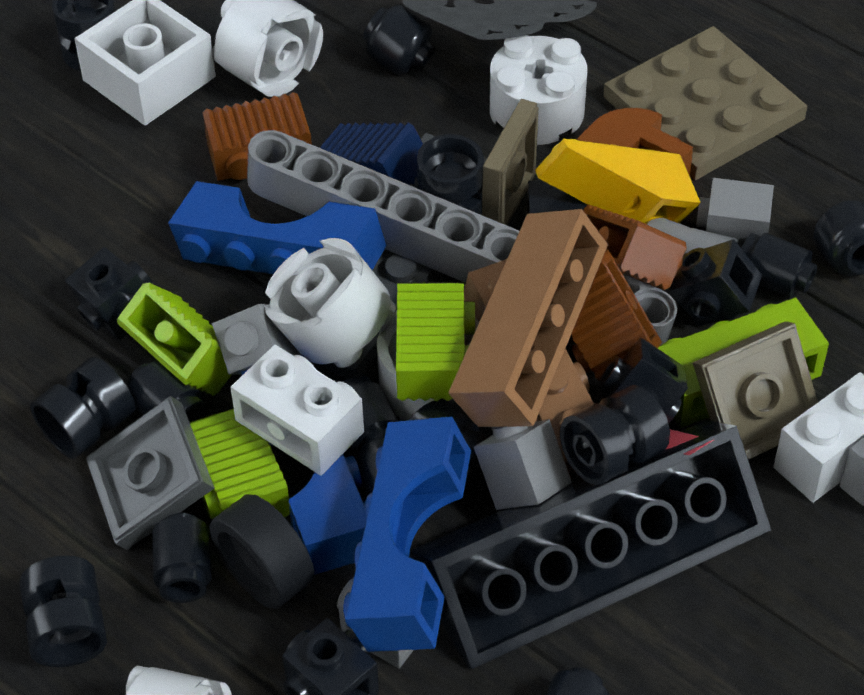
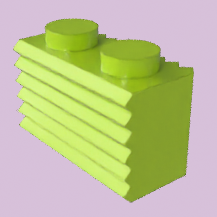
(176, 337)
(430, 338)
(238, 464)

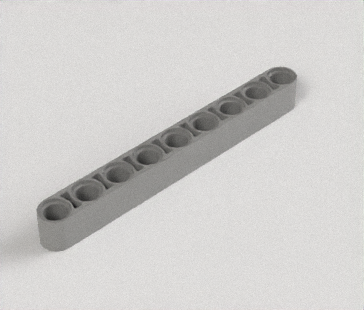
(410, 219)

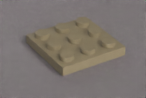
(709, 98)

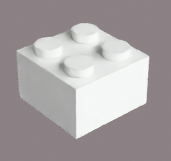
(145, 58)

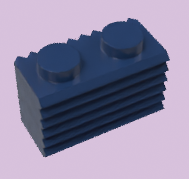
(379, 147)

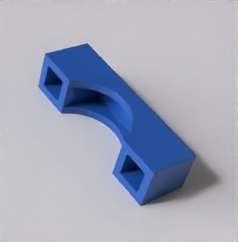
(218, 230)
(330, 514)
(394, 596)

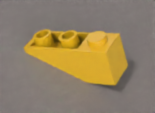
(622, 179)

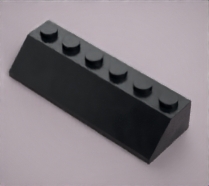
(593, 544)

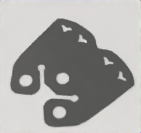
(500, 16)

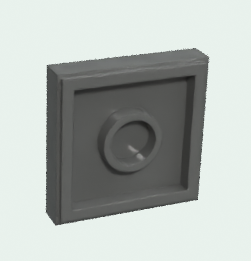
(149, 472)

